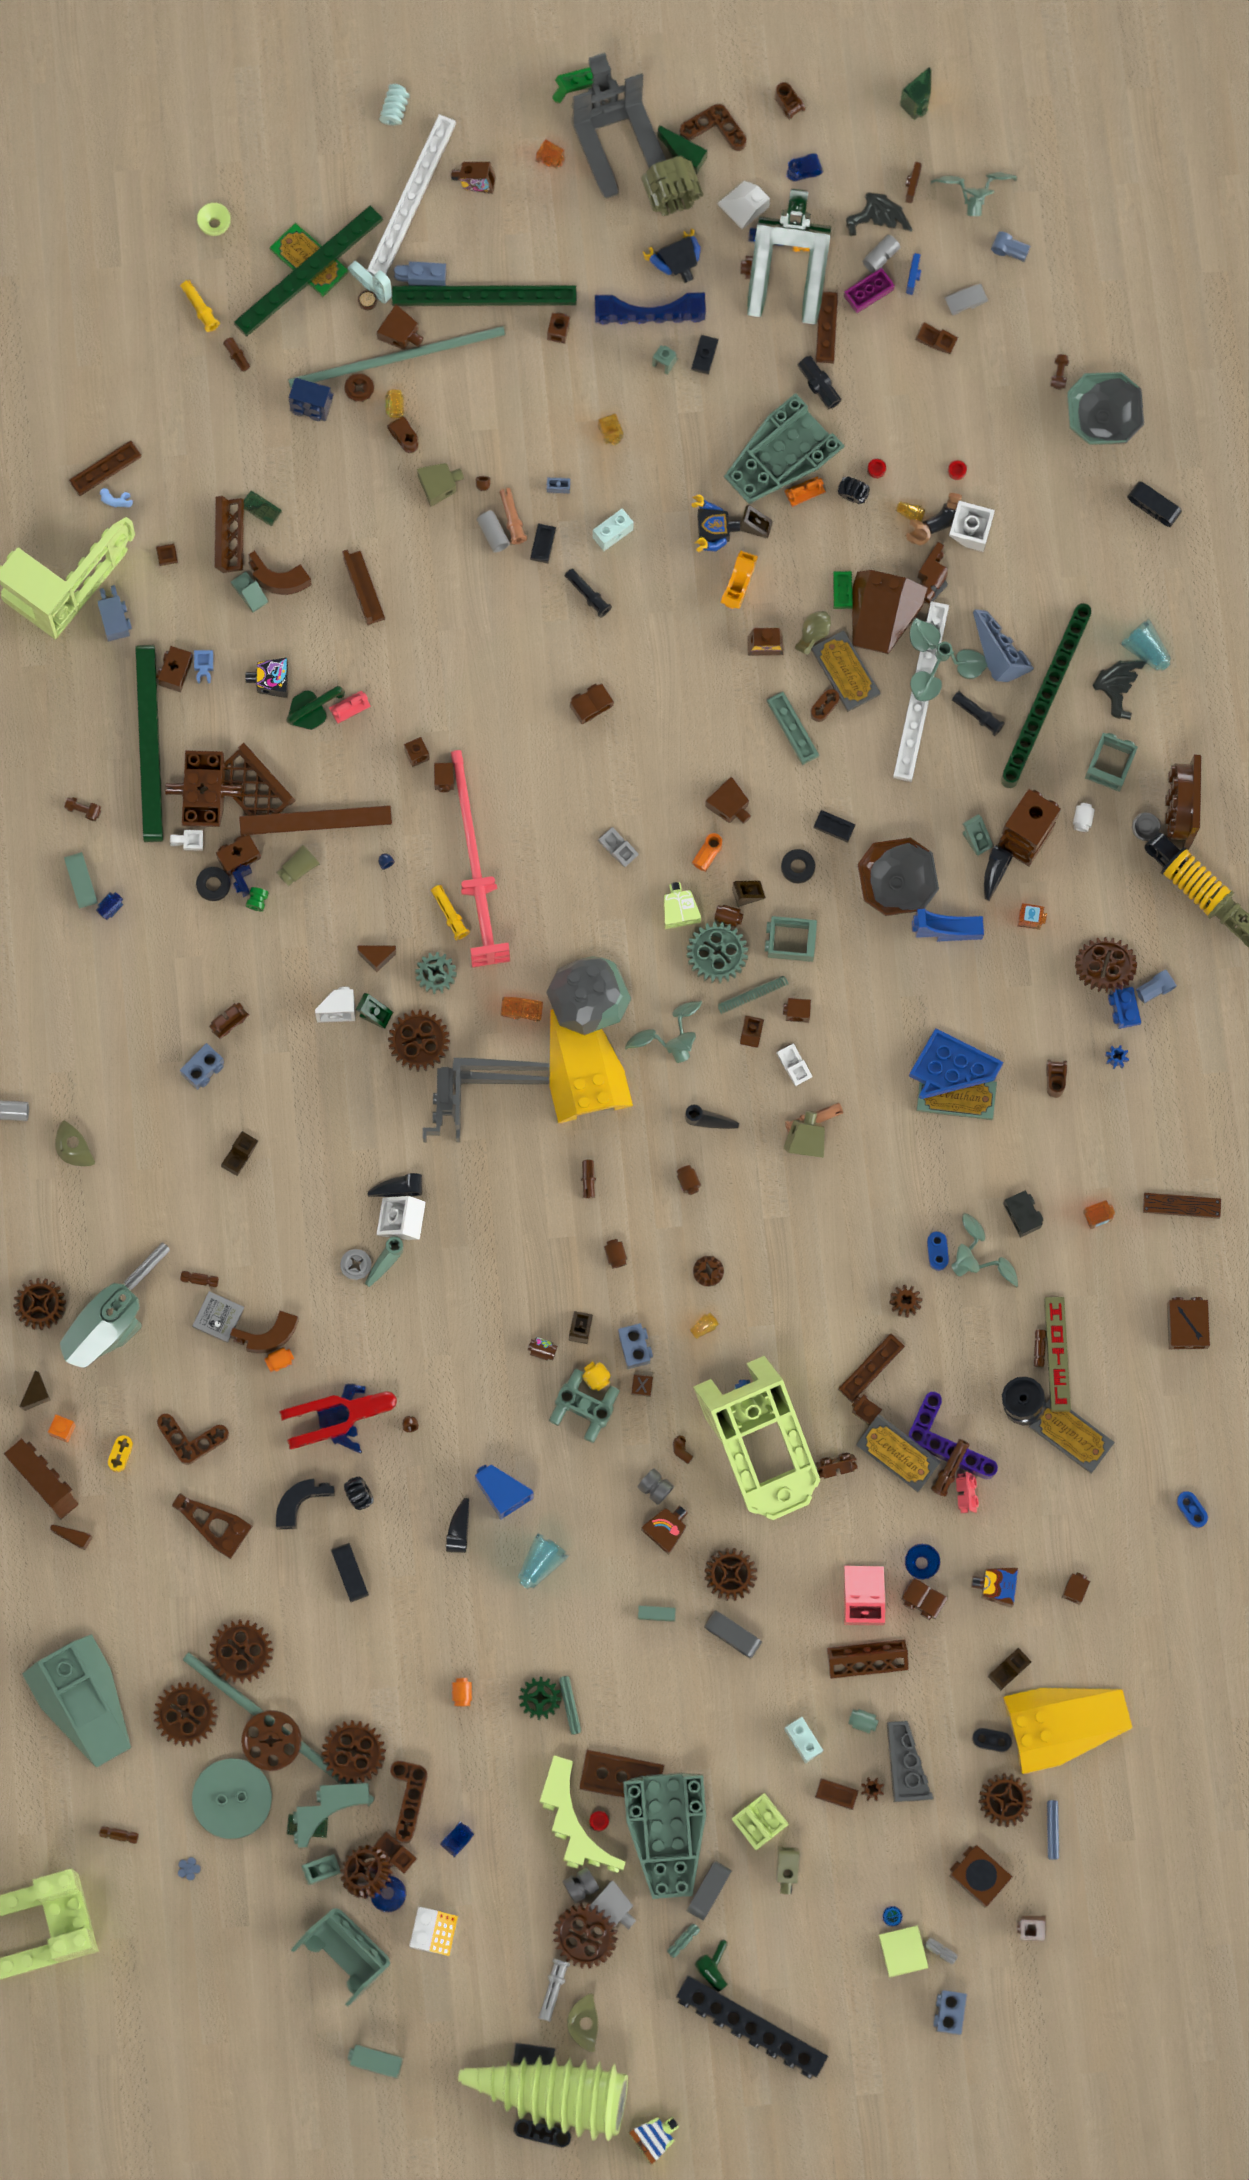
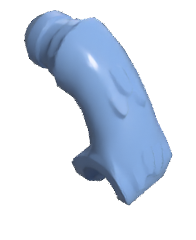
(108, 499)

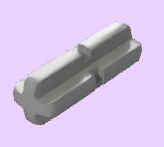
(944, 1953)

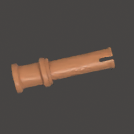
(514, 524)
(822, 1115)

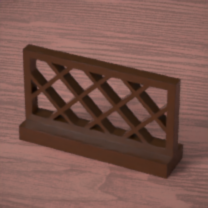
(262, 772)

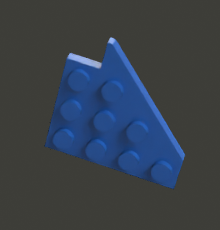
(952, 1065)

